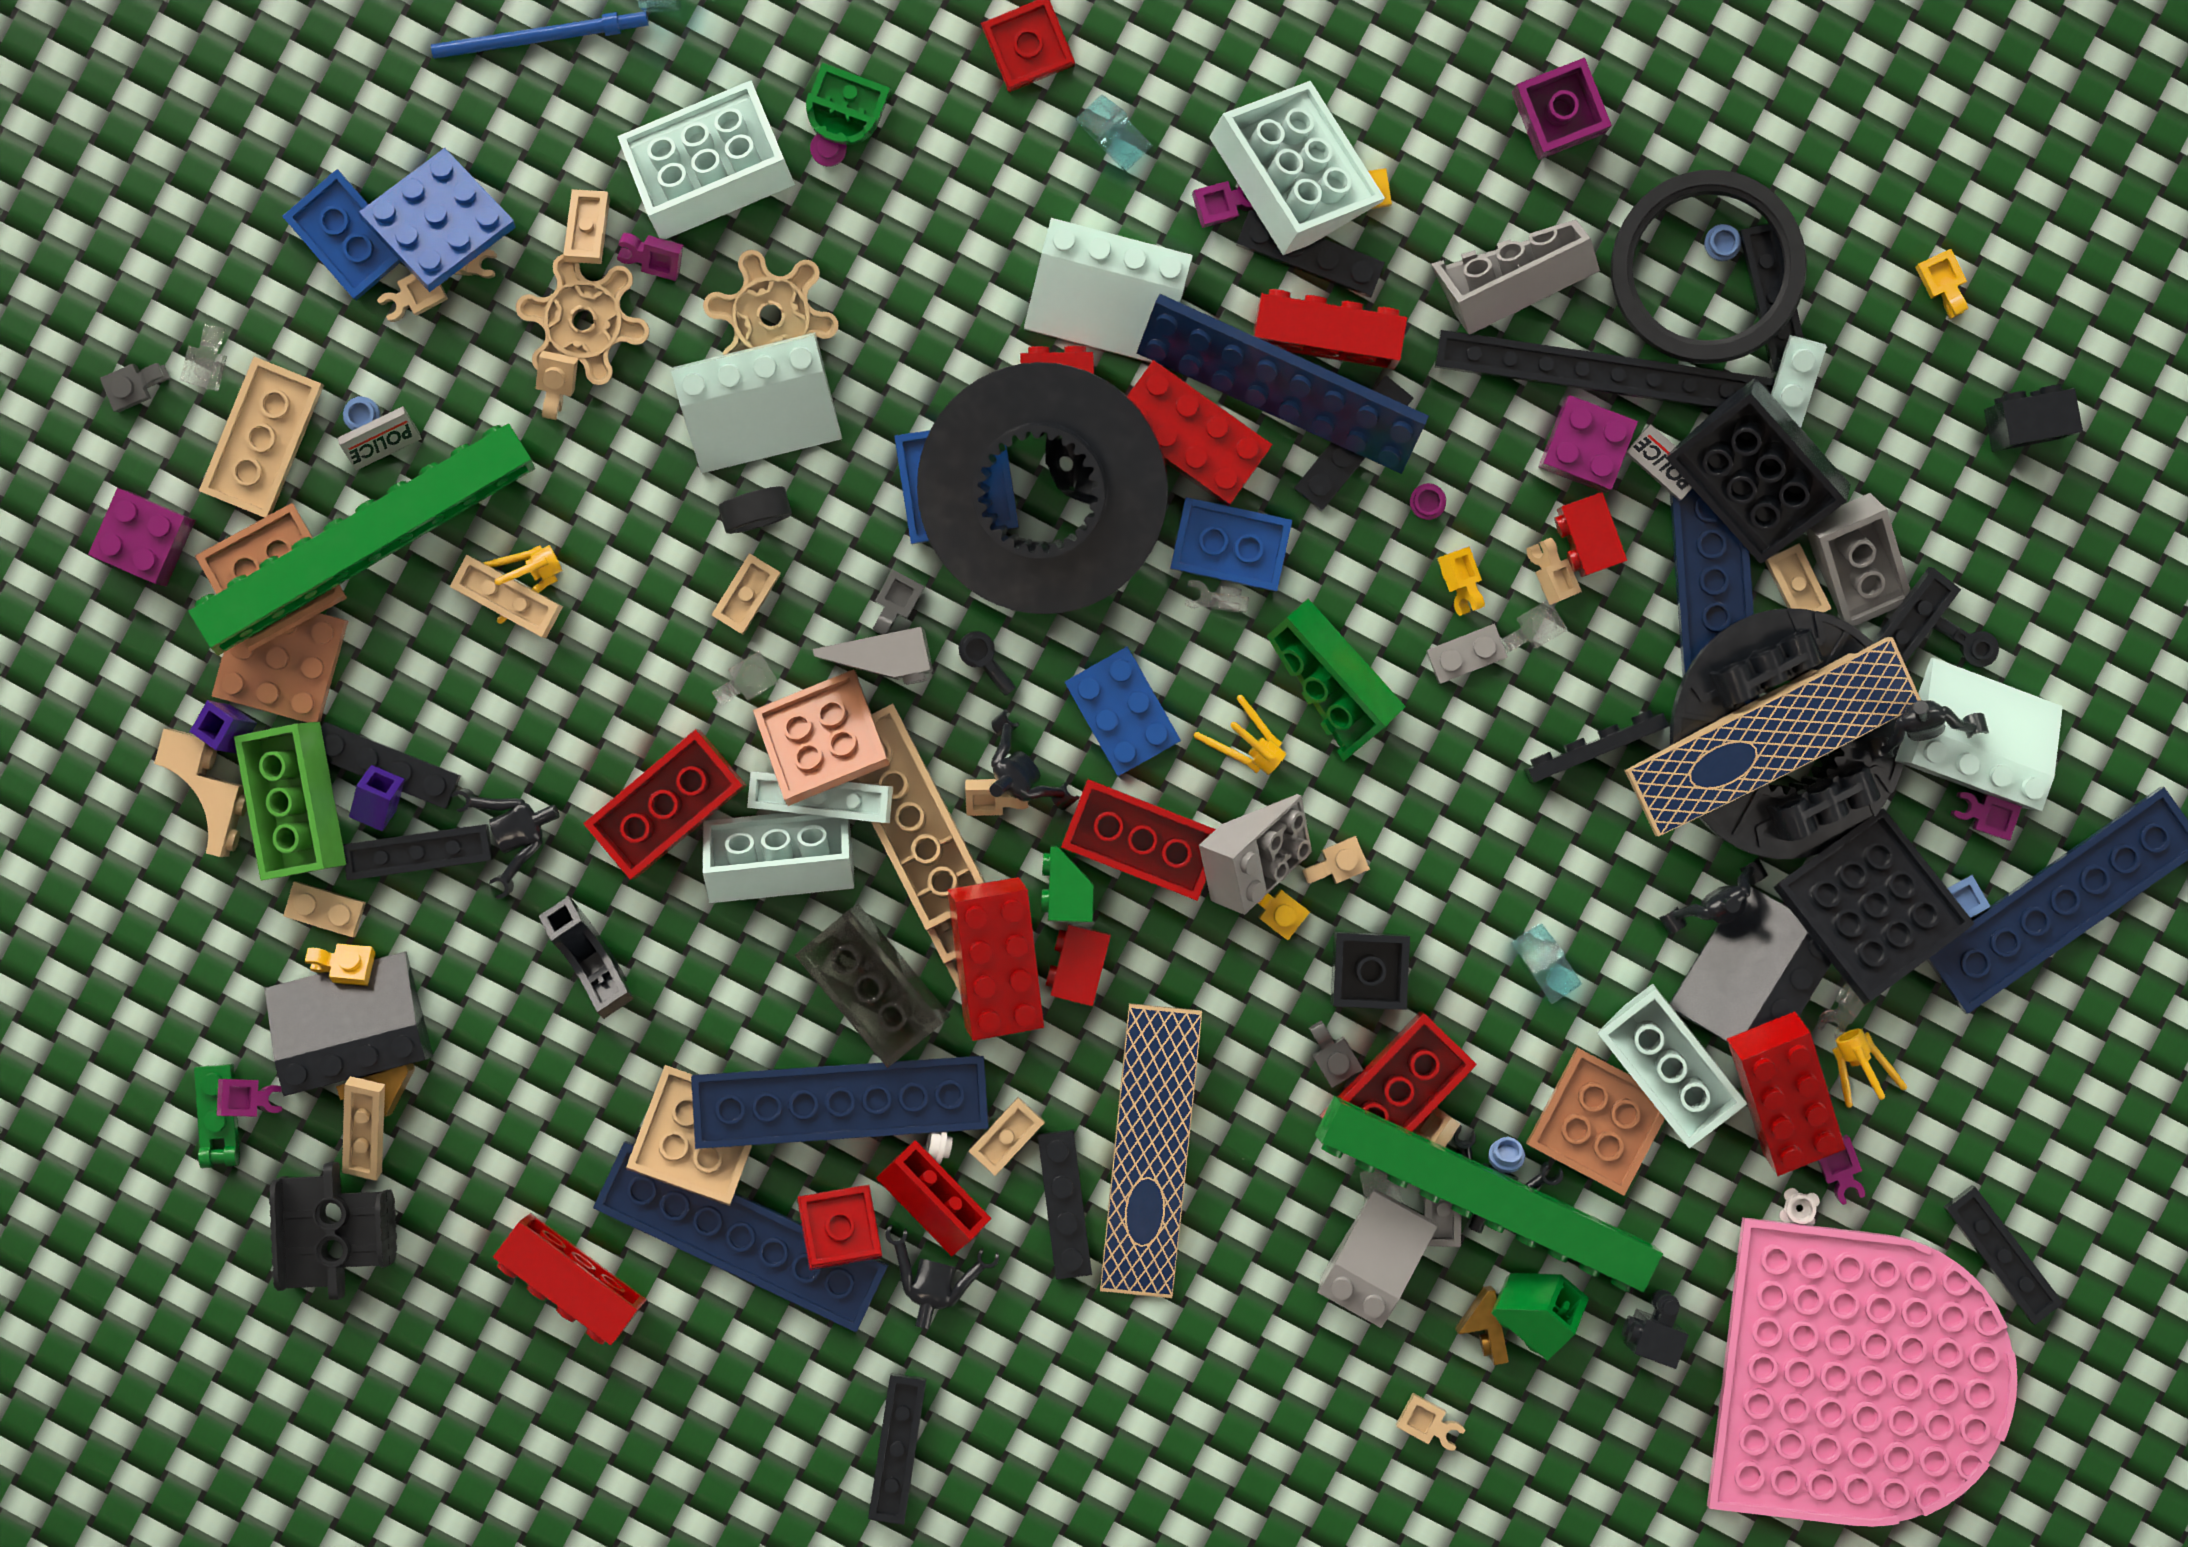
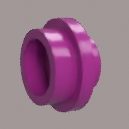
(827, 152)
(1428, 501)

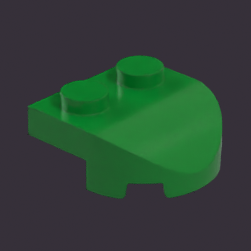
(845, 105)

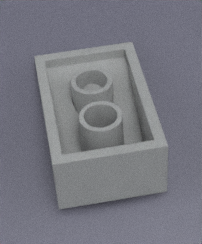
(1860, 560)
(892, 655)
(1377, 1258)

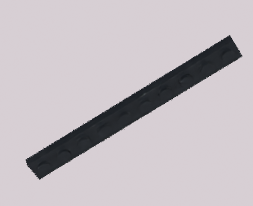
(1589, 370)

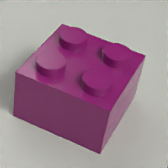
(1561, 108)
(1588, 444)
(141, 537)

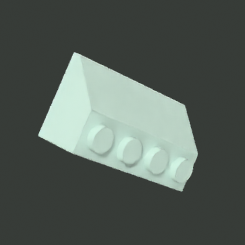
(776, 856)
(1671, 1066)

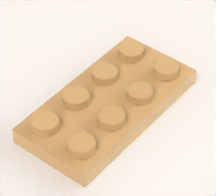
(261, 437)

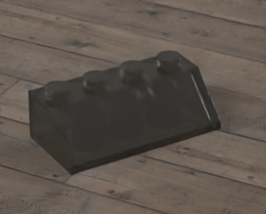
(872, 985)

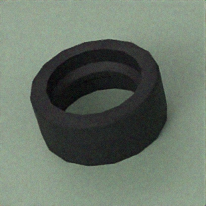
(755, 509)

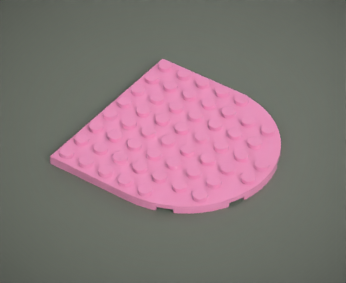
(1856, 1378)

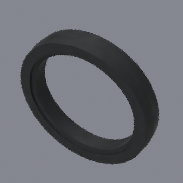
(1709, 183)

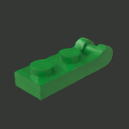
(213, 1126)

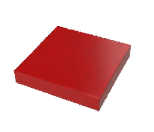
(1028, 44)
(839, 1227)

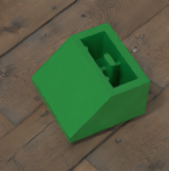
(1069, 889)
(1540, 1310)

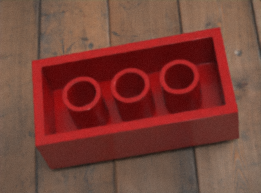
(1331, 330)
(1198, 434)
(665, 804)
(1138, 839)
(996, 958)
(1410, 1075)
(1786, 1093)
(568, 1279)

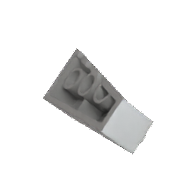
(1516, 274)

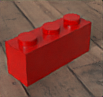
(933, 1198)

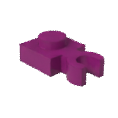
(1219, 204)
(656, 255)
(1991, 816)
(242, 1097)
(1841, 1168)

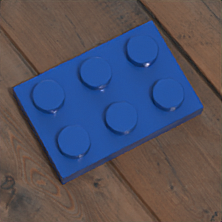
(339, 237)
(1231, 544)
(1122, 711)

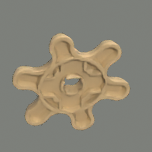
(764, 289)
(575, 295)

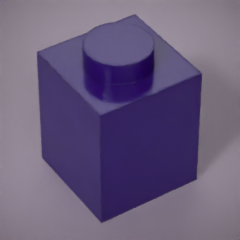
(219, 724)
(376, 798)

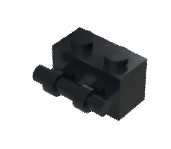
(1657, 1334)

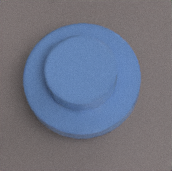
(1722, 242)
(360, 412)
(1506, 1155)

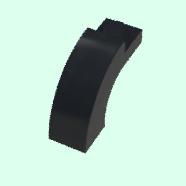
(588, 956)

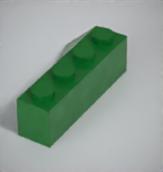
(1334, 678)

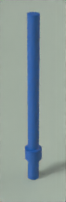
(609, 24)

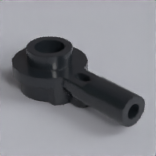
(1977, 648)
(978, 651)

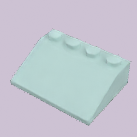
(705, 160)
(1295, 166)
(1101, 287)
(757, 402)
(2010, 761)

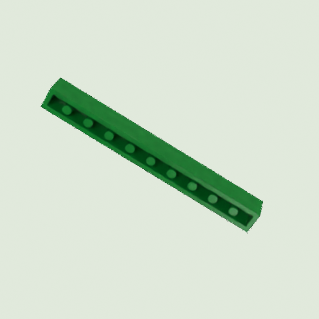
(361, 539)
(1488, 1194)

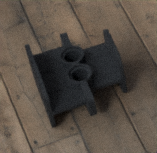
(303, 1231)

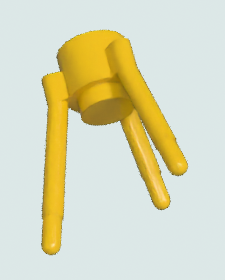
(540, 563)
(1265, 754)
(1855, 1048)

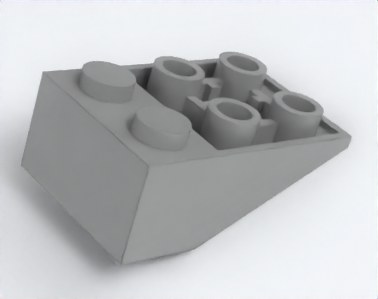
(1255, 853)

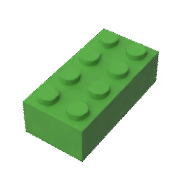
(290, 800)

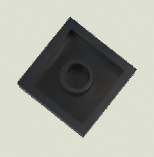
(2035, 419)
(1370, 970)

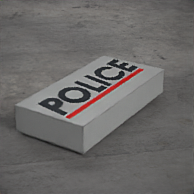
(379, 438)
(1650, 454)

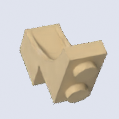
(220, 799)

